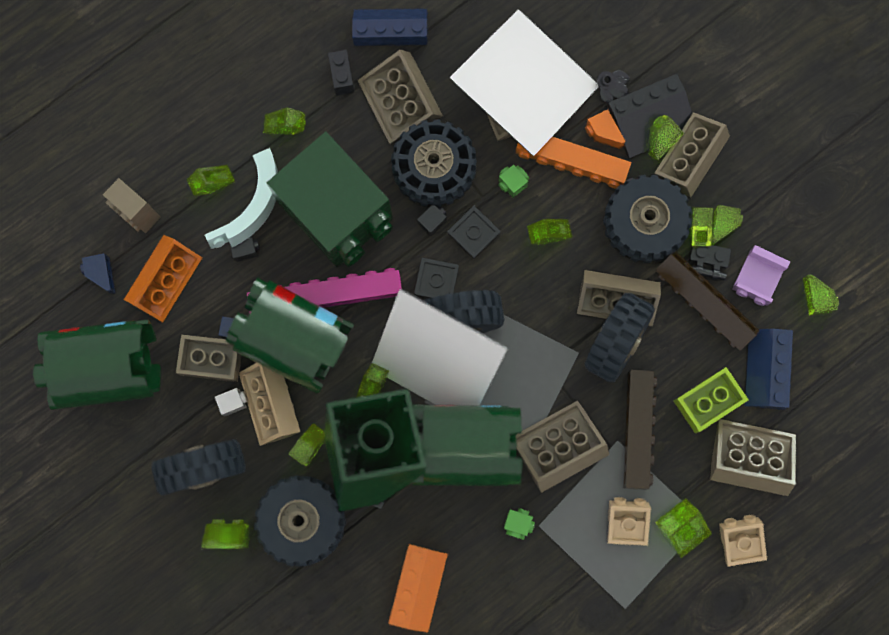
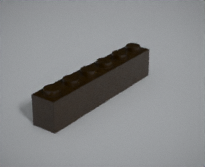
(707, 300)
(639, 430)

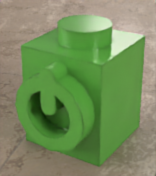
(513, 180)
(519, 523)

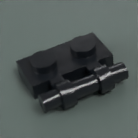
(713, 256)

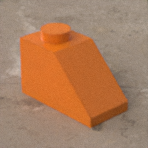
(605, 130)

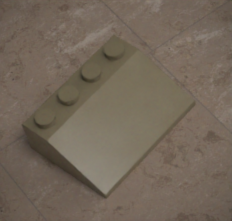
(399, 95)
(560, 446)
(754, 457)

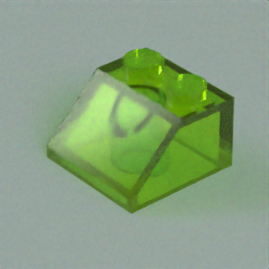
(683, 527)
(226, 535)

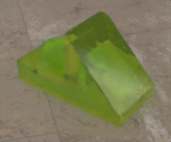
(701, 226)

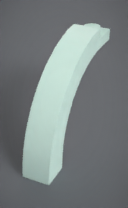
(257, 210)

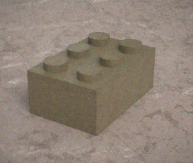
(131, 206)
(208, 359)

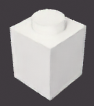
(231, 401)

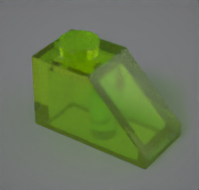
(284, 122)
(663, 136)
(210, 179)
(725, 221)
(549, 231)
(819, 296)
(372, 381)
(308, 445)

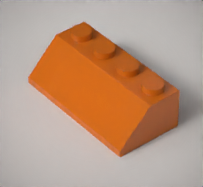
(163, 278)
(418, 588)

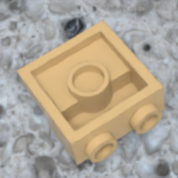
(628, 521)
(743, 540)

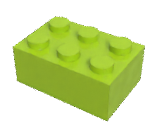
(710, 400)

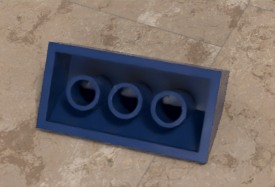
(389, 27)
(769, 369)

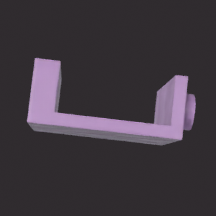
(760, 275)

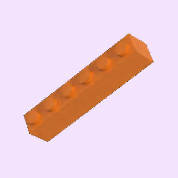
(580, 161)

